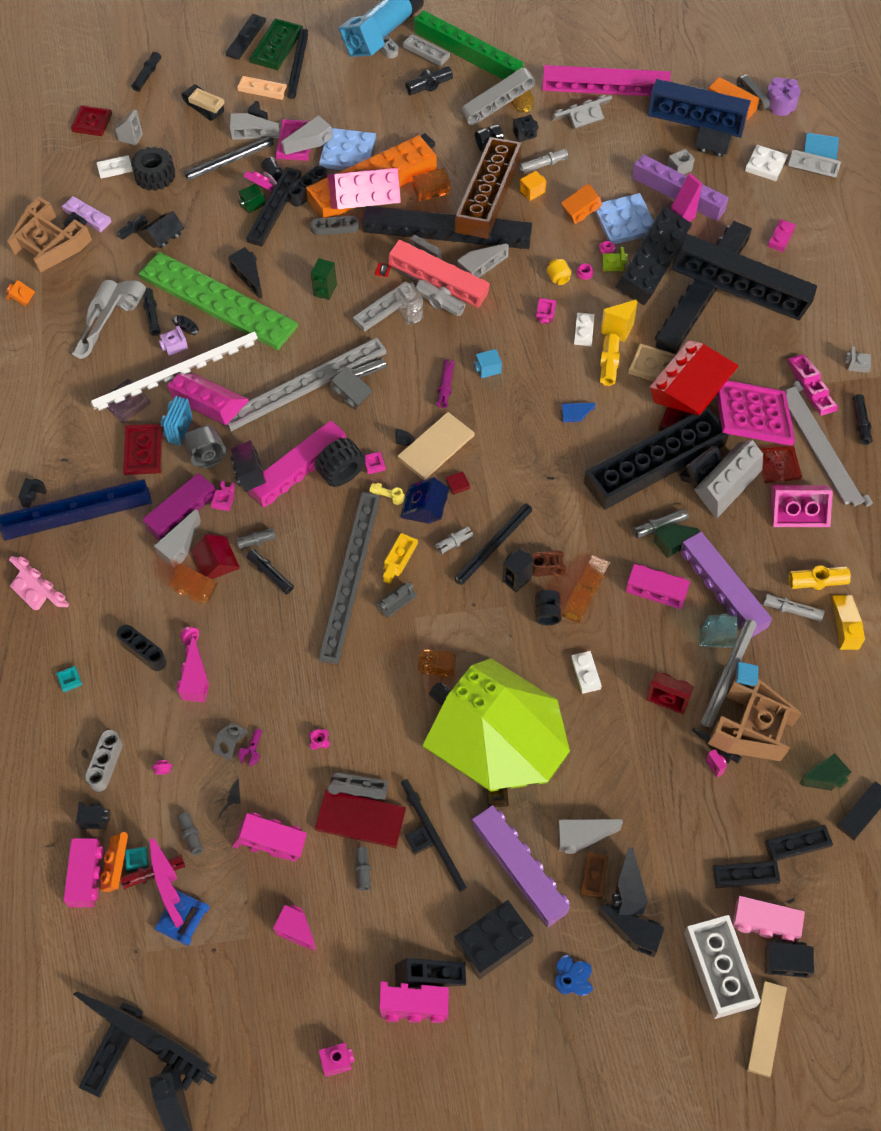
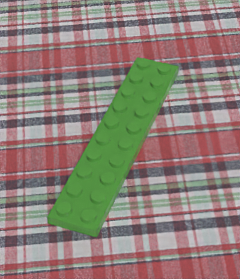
(218, 300)

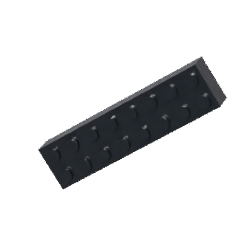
(744, 277)
(654, 458)

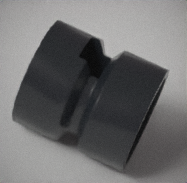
(483, 135)
(548, 607)

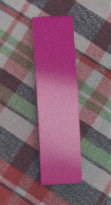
(813, 386)
(164, 876)

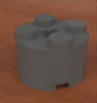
(204, 447)

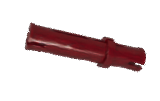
(146, 874)

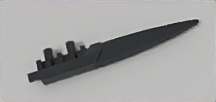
(169, 1051)

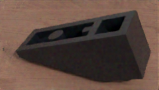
(244, 265)
(630, 891)
(430, 973)
(171, 1101)

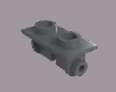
(396, 599)

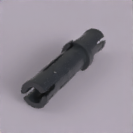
(149, 67)
(150, 306)
(863, 424)
(264, 565)

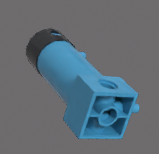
(365, 33)

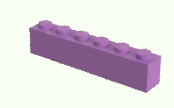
(670, 182)
(724, 582)
(520, 866)

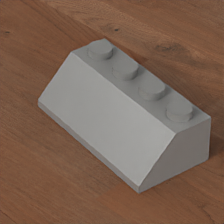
(730, 477)

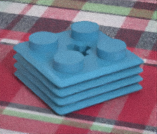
(177, 420)

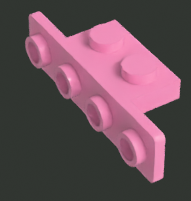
(33, 587)

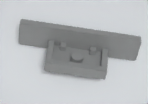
(584, 114)

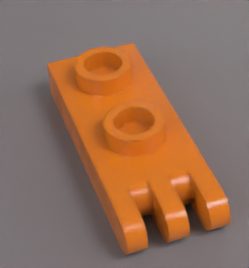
(113, 862)

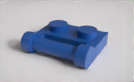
(166, 926)

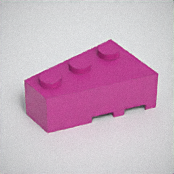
(270, 837)
(414, 1003)

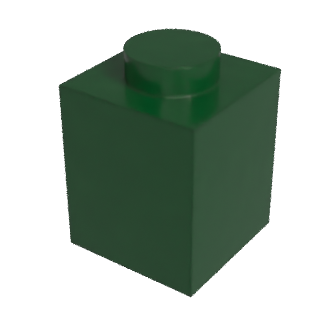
(251, 198)

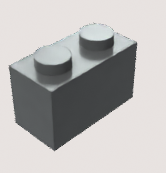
(350, 388)

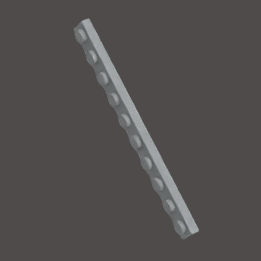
(306, 383)

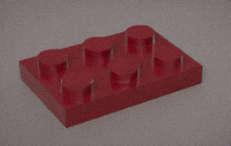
(143, 449)

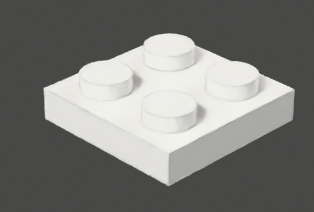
(766, 163)

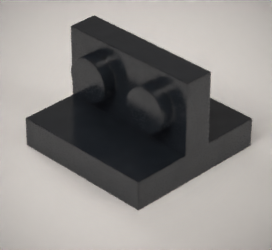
(701, 466)

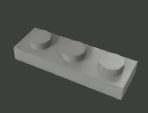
(426, 50)
(814, 163)

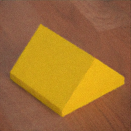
(619, 319)

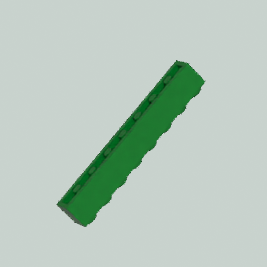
(466, 45)

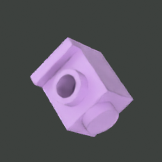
(173, 341)

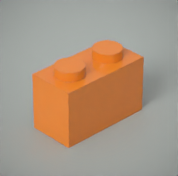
(581, 203)

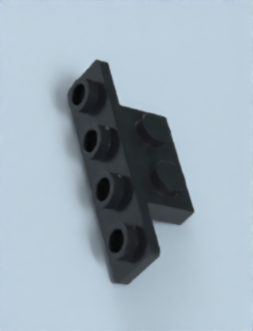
(245, 36)

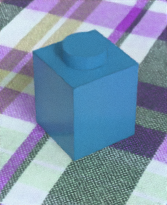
(488, 363)

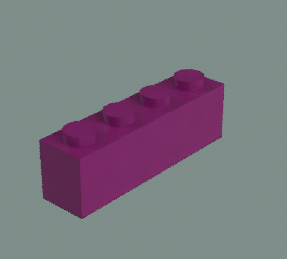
(178, 506)

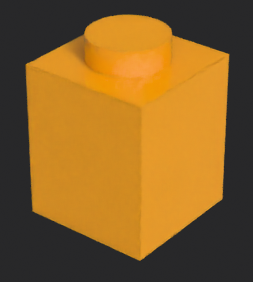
(532, 185)

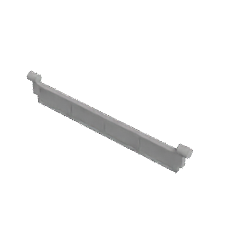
(822, 449)

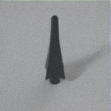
(728, 756)

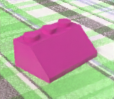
(801, 505)

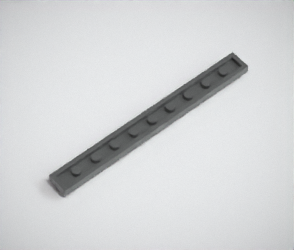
(349, 579)

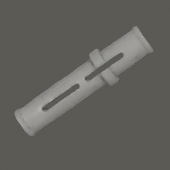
(549, 159)
(786, 605)

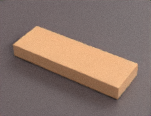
(262, 87)

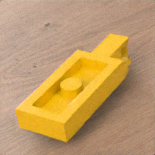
(398, 557)

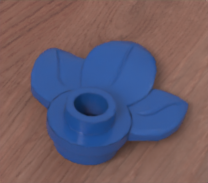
(575, 974)

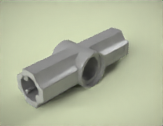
(440, 297)

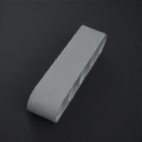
(498, 96)

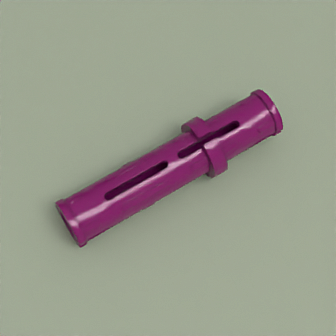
(444, 389)

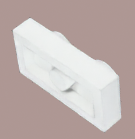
(114, 166)
(584, 329)
(586, 672)

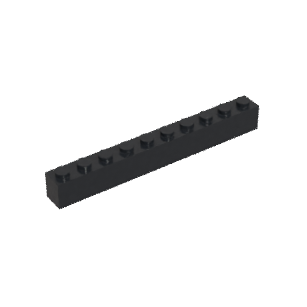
(442, 227)
(697, 296)

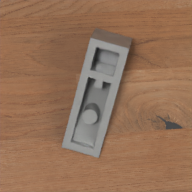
(252, 127)
(309, 136)
(483, 260)
(177, 542)
(580, 834)

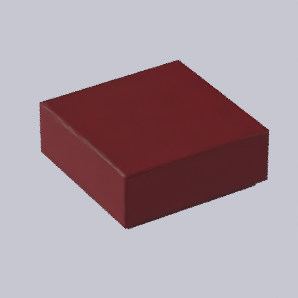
(457, 482)

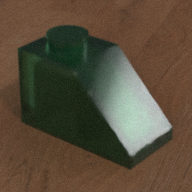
(670, 538)
(827, 774)

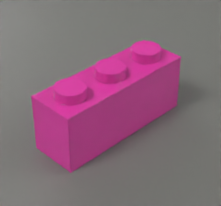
(657, 586)
(83, 873)

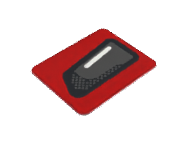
(383, 270)

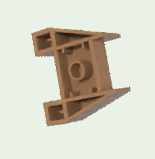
(44, 238)
(759, 725)

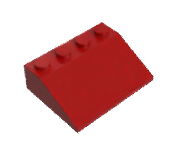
(692, 378)

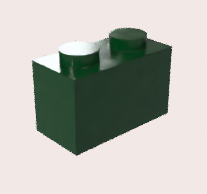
(323, 278)

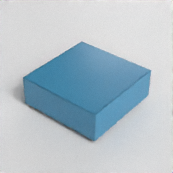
(747, 674)

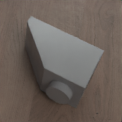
(129, 128)

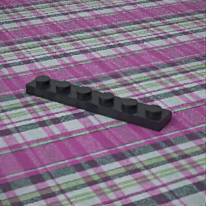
(273, 207)

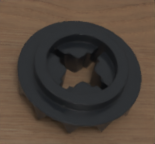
(185, 324)

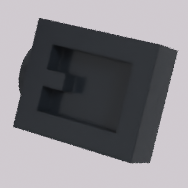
(254, 109)
(29, 490)

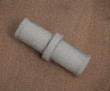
(454, 540)

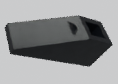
(637, 933)

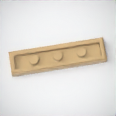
(767, 1029)

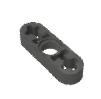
(747, 84)
(323, 230)

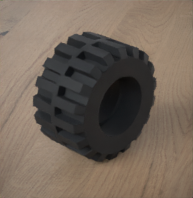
(153, 168)
(340, 462)

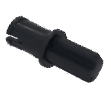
(132, 227)

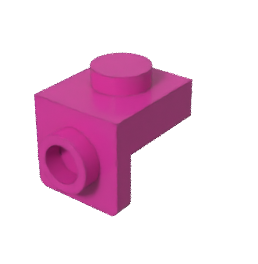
(545, 310)

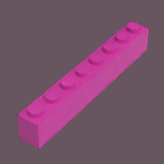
(601, 80)

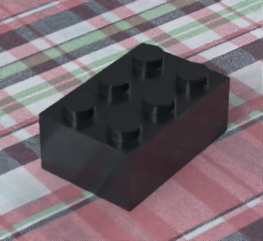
(493, 939)

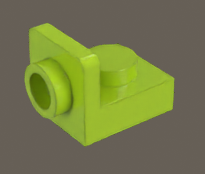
(614, 261)

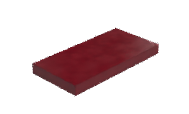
(361, 819)

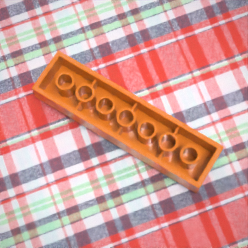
(409, 157)

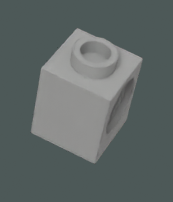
(681, 161)

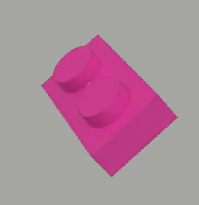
(259, 179)
(781, 235)

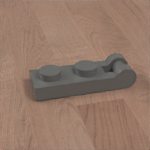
(358, 786)

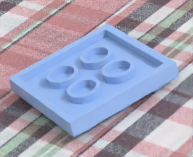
(347, 149)
(624, 218)

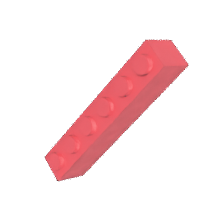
(439, 273)

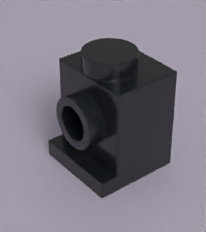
(92, 816)

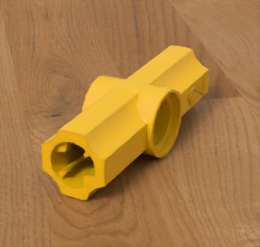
(609, 359)
(829, 577)

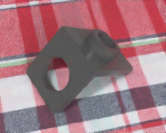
(230, 735)

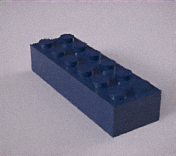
(698, 107)

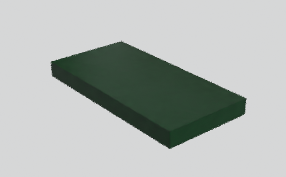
(276, 44)

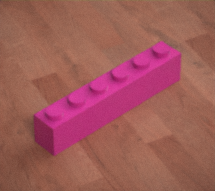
(295, 464)

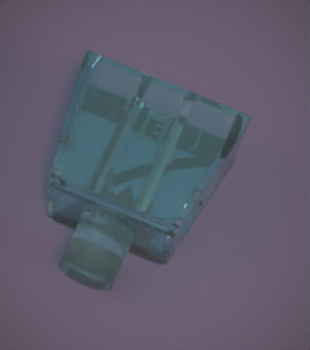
(719, 631)

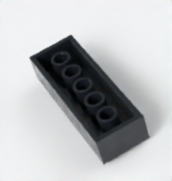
(653, 255)

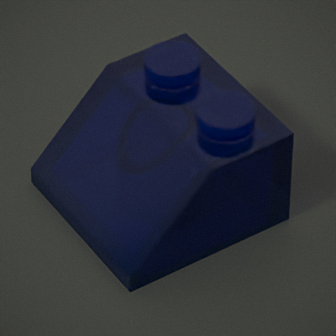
(425, 501)

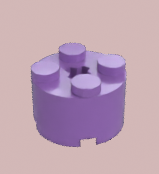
(783, 96)

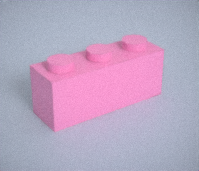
(768, 919)

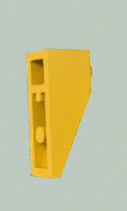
(848, 623)

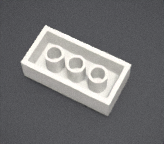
(721, 967)

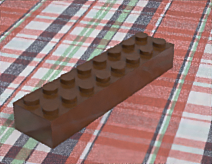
(488, 188)

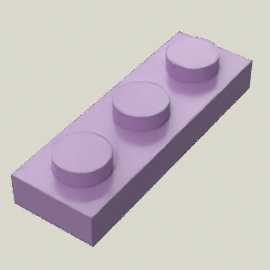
(93, 217)

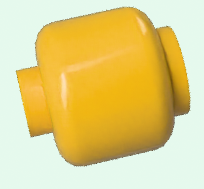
(558, 271)

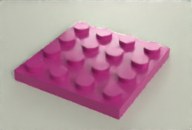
(755, 412)

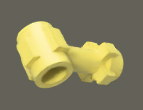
(396, 494)

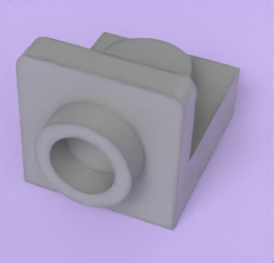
(858, 361)

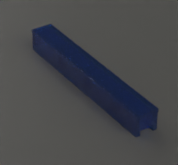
(74, 509)

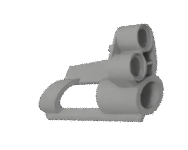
(109, 294)

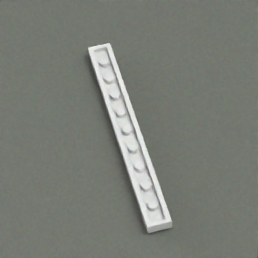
(168, 374)

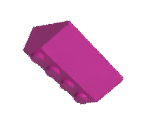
(207, 397)

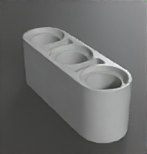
(106, 769)

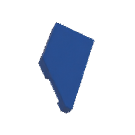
(576, 411)

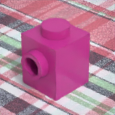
(336, 1059)

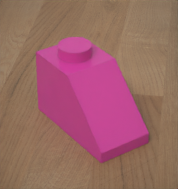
(294, 927)

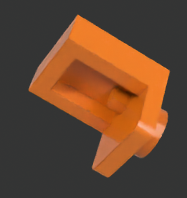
(20, 293)

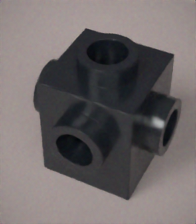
(525, 128)

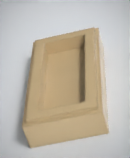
(206, 100)

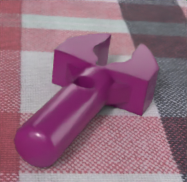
(251, 749)

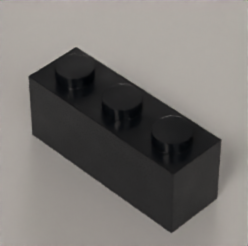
(247, 466)

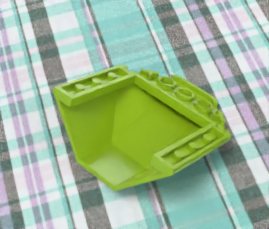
(499, 729)

